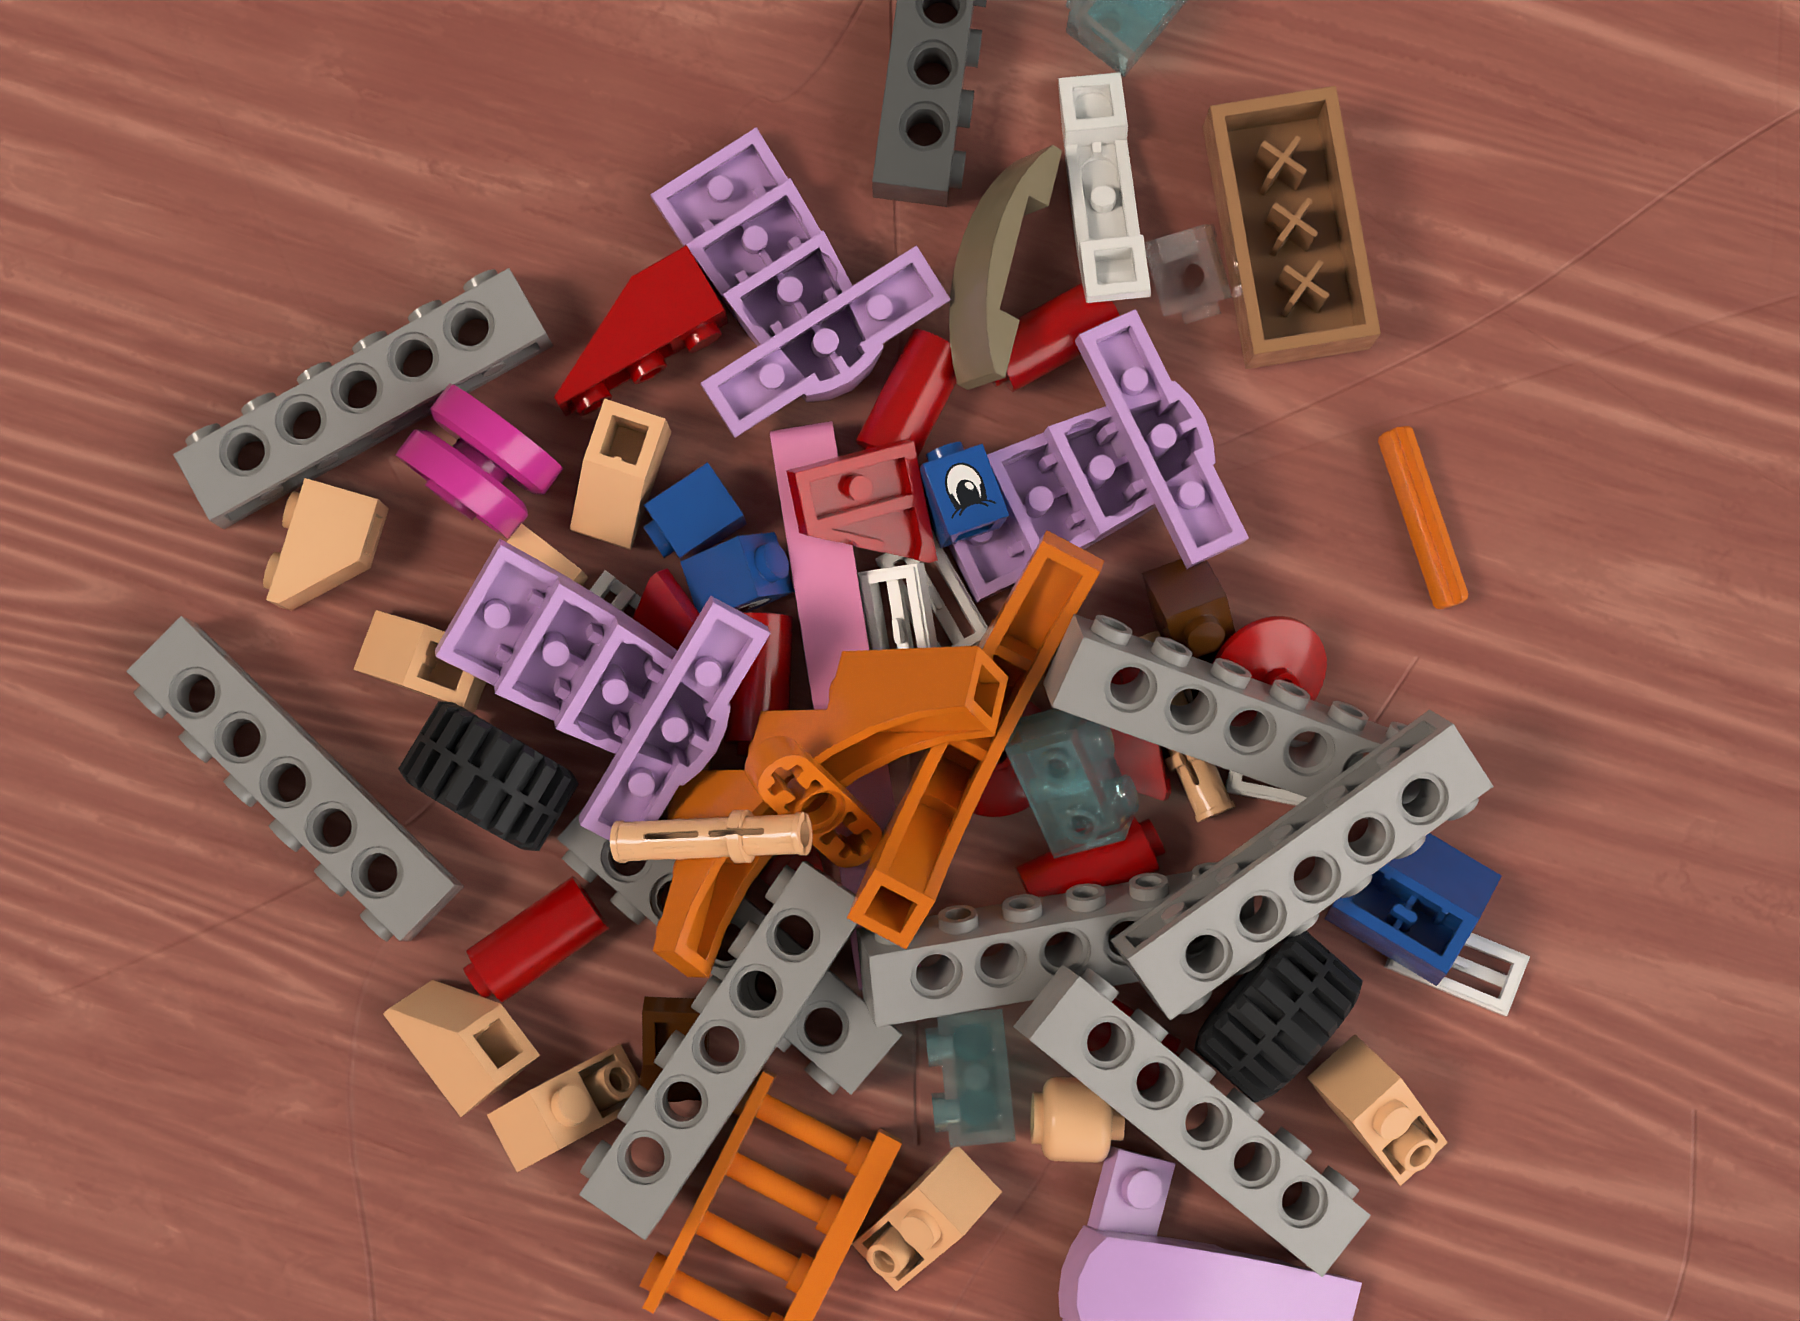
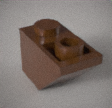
(1190, 609)

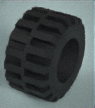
(488, 776)
(1278, 1016)

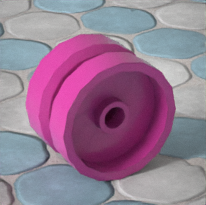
(478, 463)

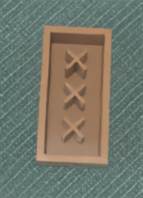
(1291, 227)

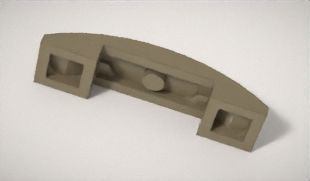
(978, 329)

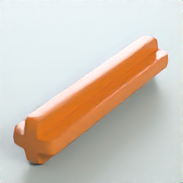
(1423, 517)

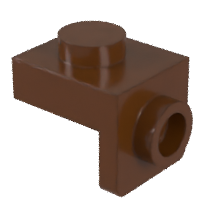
(659, 1021)

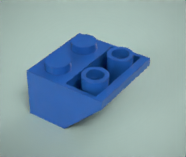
(1420, 907)

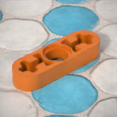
(809, 780)

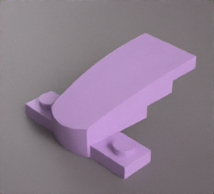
(786, 285)
(1108, 468)
(604, 677)
(1131, 1274)

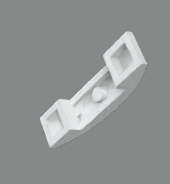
(1102, 188)

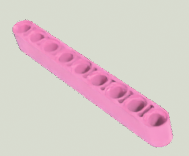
(828, 616)

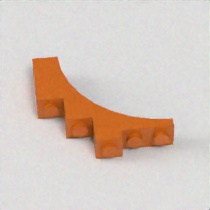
(876, 712)
(952, 776)

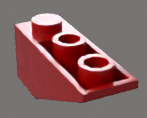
(651, 320)

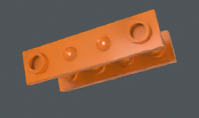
(834, 1216)

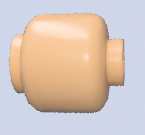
(1073, 1122)

